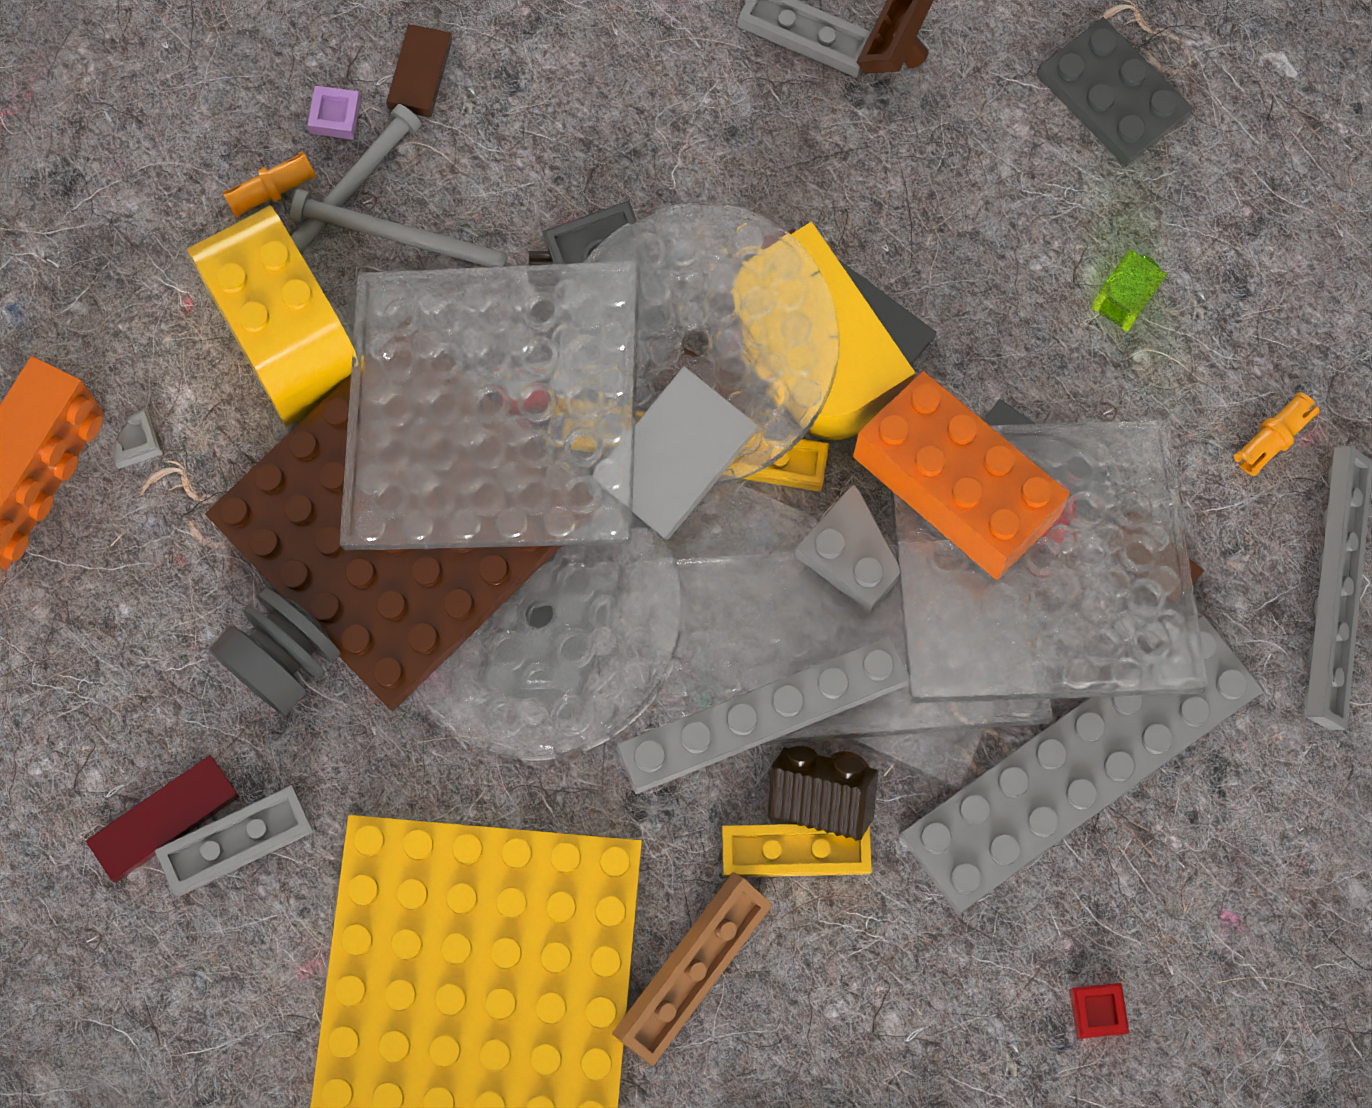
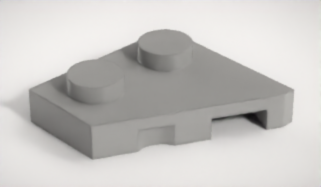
(851, 551)

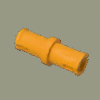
(269, 184)
(1276, 434)

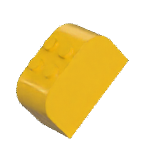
(275, 312)
(869, 361)

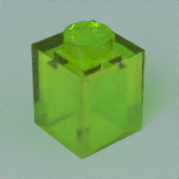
(1129, 289)

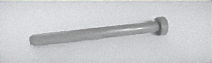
(403, 121)
(304, 207)

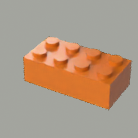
(41, 434)
(960, 474)

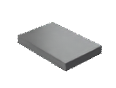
(684, 450)

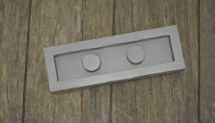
(806, 32)
(234, 841)

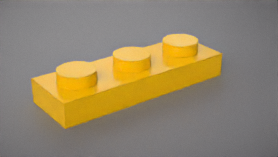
(792, 852)

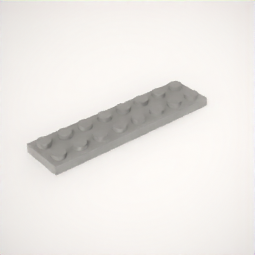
(1068, 777)

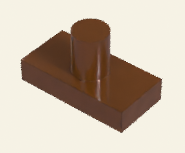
(895, 37)

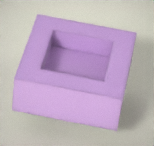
(334, 112)

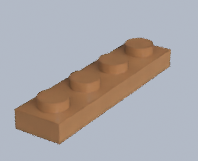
(692, 969)

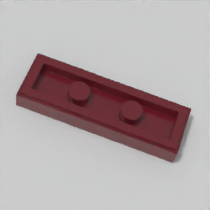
(162, 818)

